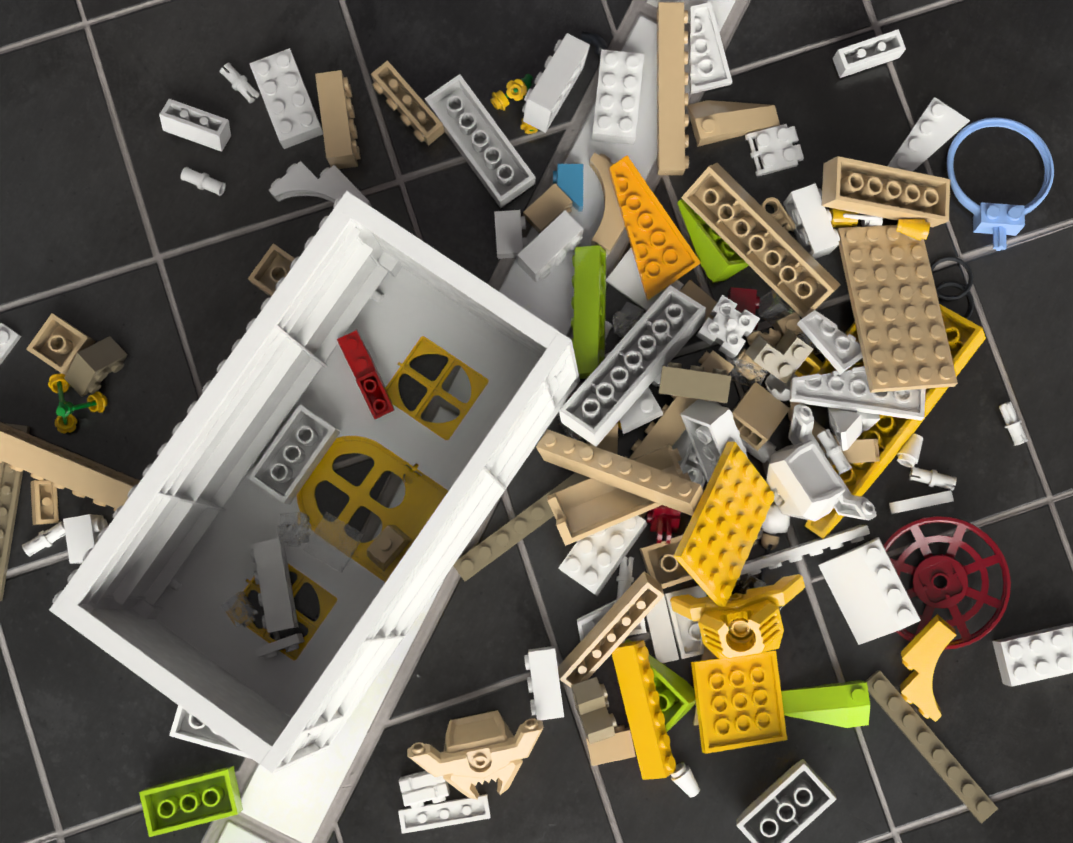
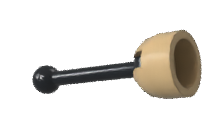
(769, 542)

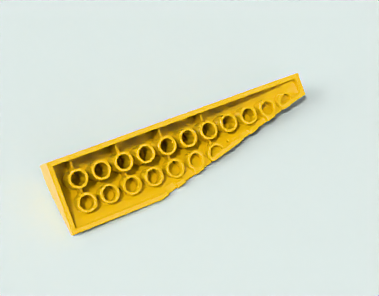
(893, 432)

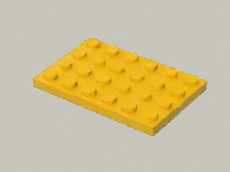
(725, 524)

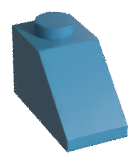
(570, 180)

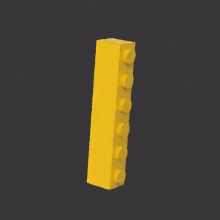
(643, 710)

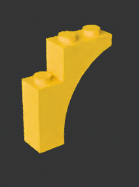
(922, 656)

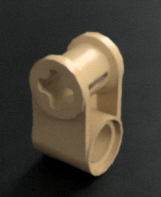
(780, 214)

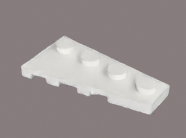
(707, 55)

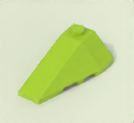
(713, 252)
(833, 704)

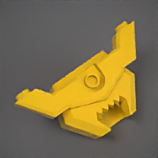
(747, 622)

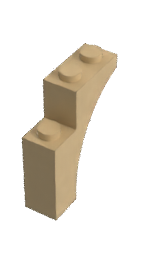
(612, 222)
(859, 452)

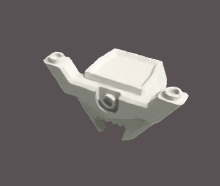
(806, 481)

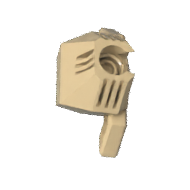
(478, 750)

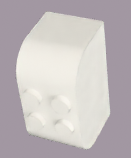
(786, 806)

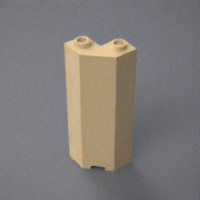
(597, 506)

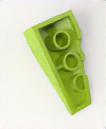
(674, 692)

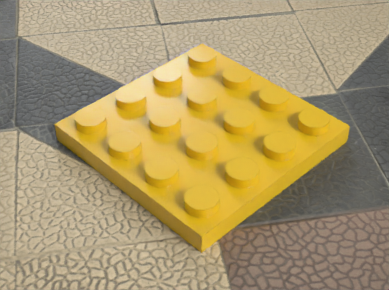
(738, 701)

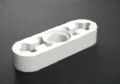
(920, 502)

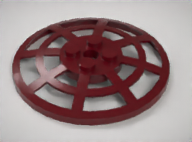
(956, 578)

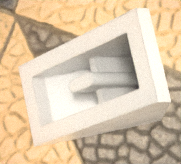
(845, 426)

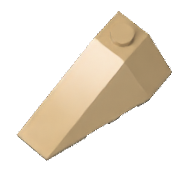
(726, 120)

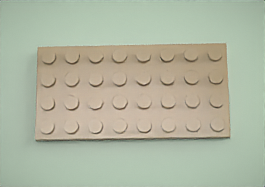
(895, 310)

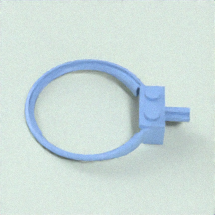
(993, 217)

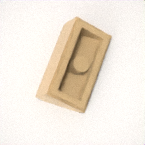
(44, 502)

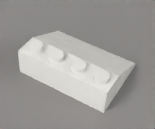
(869, 591)

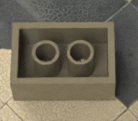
(695, 383)

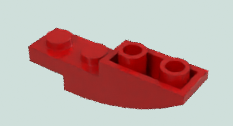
(366, 374)

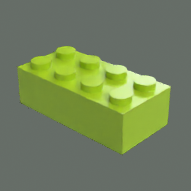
(191, 801)

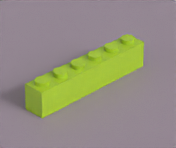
(589, 308)

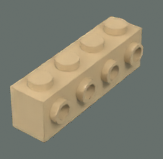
(408, 103)

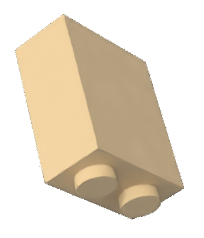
(758, 415)

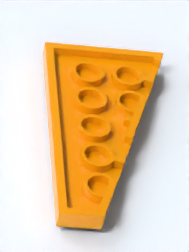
(655, 240)

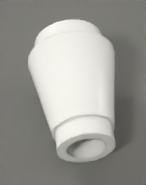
(910, 451)
(685, 779)

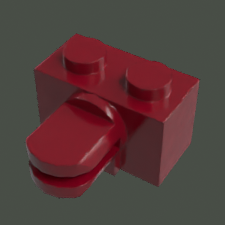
(663, 520)

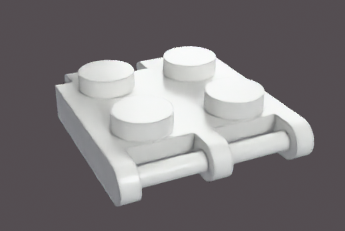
(775, 149)

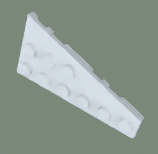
(852, 393)

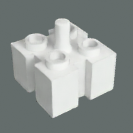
(728, 327)

